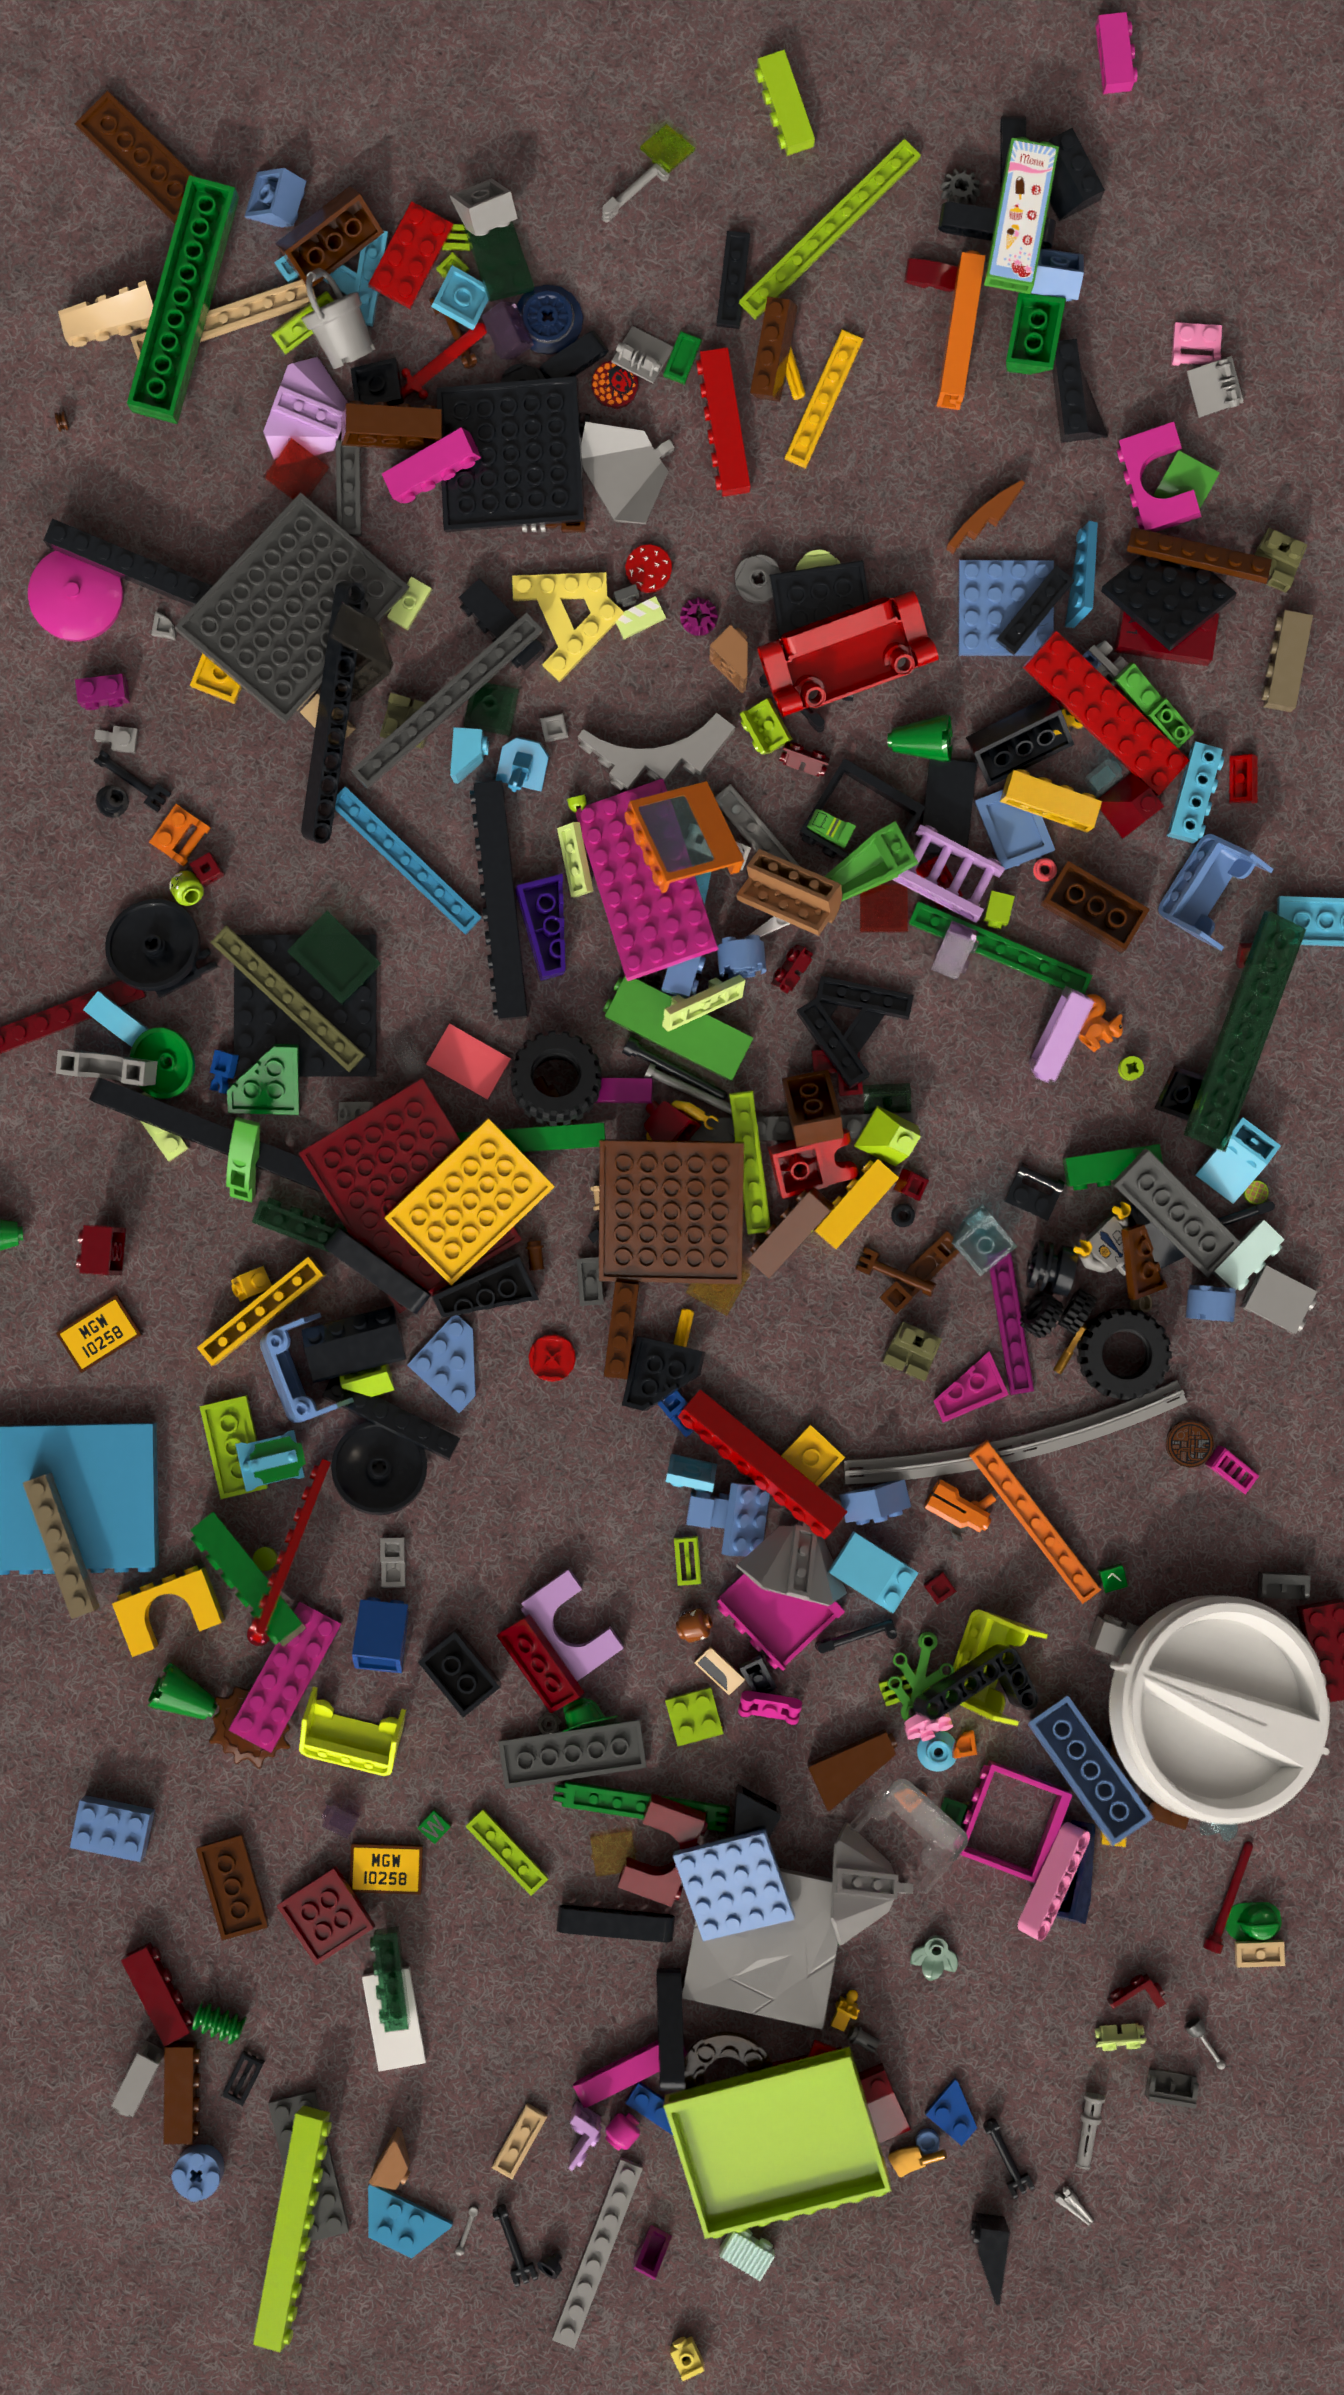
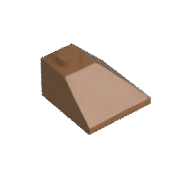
(393, 2163)

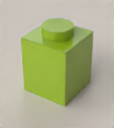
(998, 909)

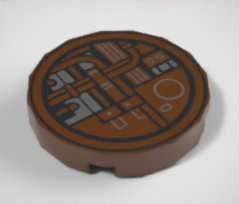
(1189, 1443)

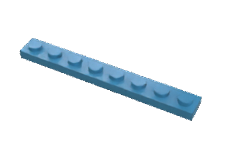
(406, 861)

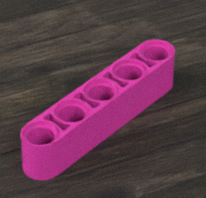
(618, 2075)

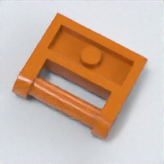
(173, 831)

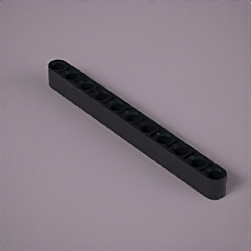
(327, 724)
(197, 1130)

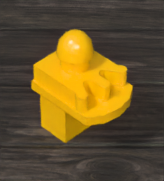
(845, 2009)

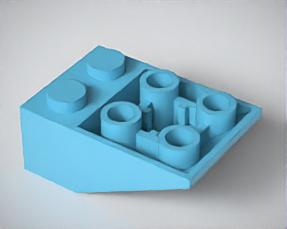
(1242, 1162)

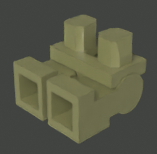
(1285, 556)
(398, 711)
(922, 1348)

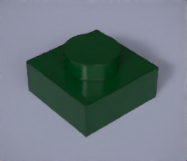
(954, 1809)

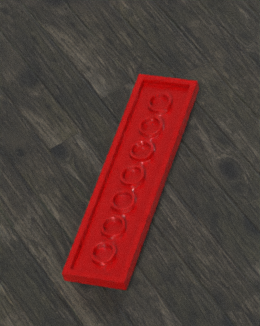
(1106, 713)

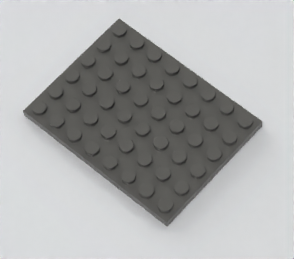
(274, 606)

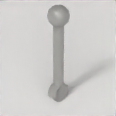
(473, 2211)

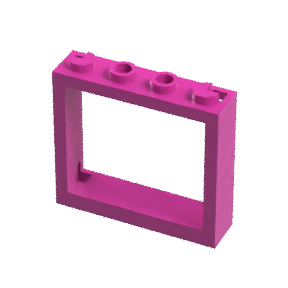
(1050, 1833)

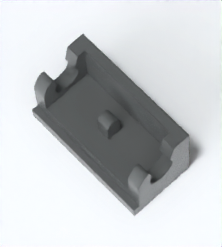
(1283, 1585)
(1172, 2088)

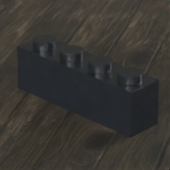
(496, 619)

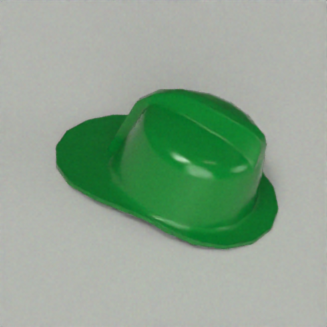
(582, 1712)
(1253, 1921)

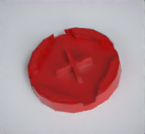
(552, 1358)

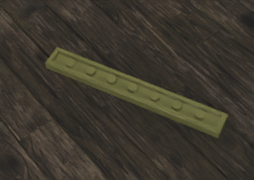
(287, 998)

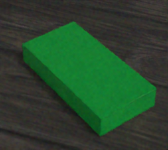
(682, 357)

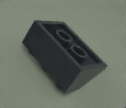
(1074, 179)

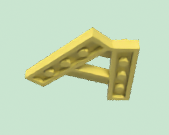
(571, 643)

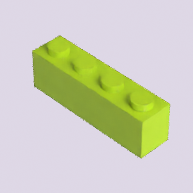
(785, 102)

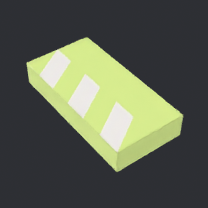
(640, 617)

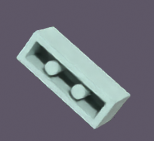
(1249, 1255)

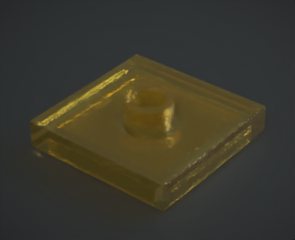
(717, 1296)

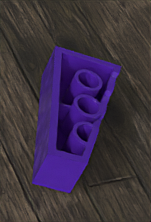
(544, 921)

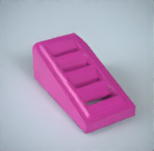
(1218, 1462)

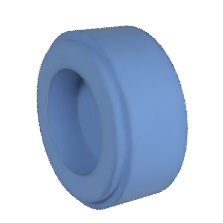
(927, 2141)

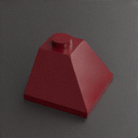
(1129, 805)

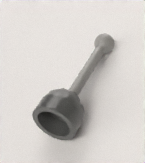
(1196, 2028)

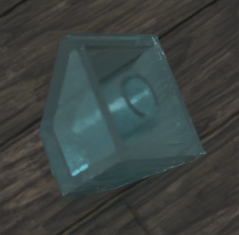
(982, 1240)

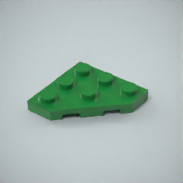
(269, 1084)

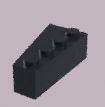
(493, 1287)

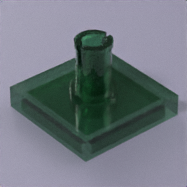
(492, 709)

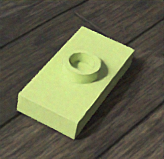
(410, 604)

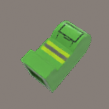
(831, 828)

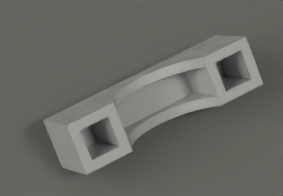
(107, 1066)

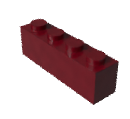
(157, 1993)

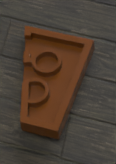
(1140, 1266)

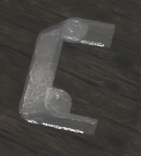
(943, 1835)

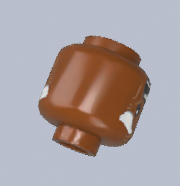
(694, 1625)

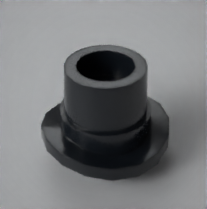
(112, 801)

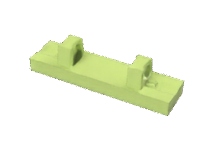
(715, 997)

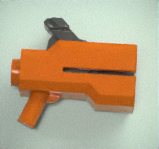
(958, 1511)

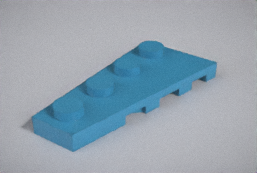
(1082, 588)

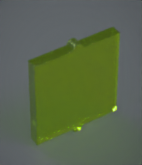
(667, 148)

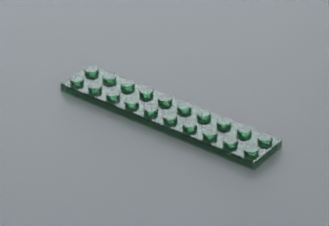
(1244, 1031)

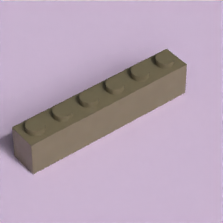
(61, 1545)

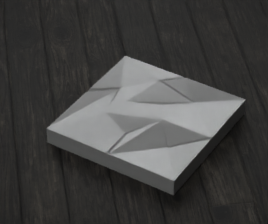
(776, 1968)

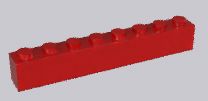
(762, 1464)

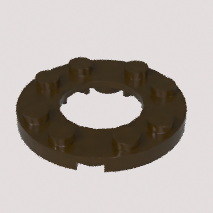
(722, 2045)

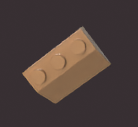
(730, 656)

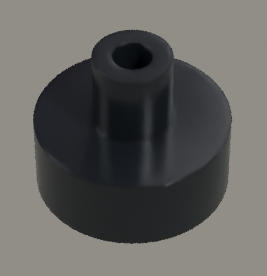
(550, 2265)

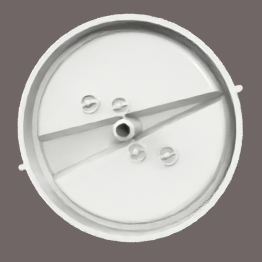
(1219, 1709)

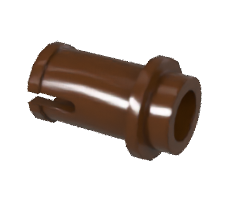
(535, 1255)

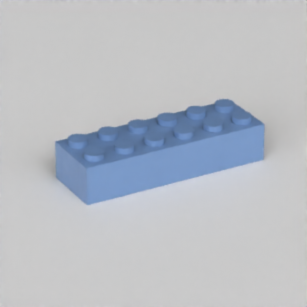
(1090, 1771)

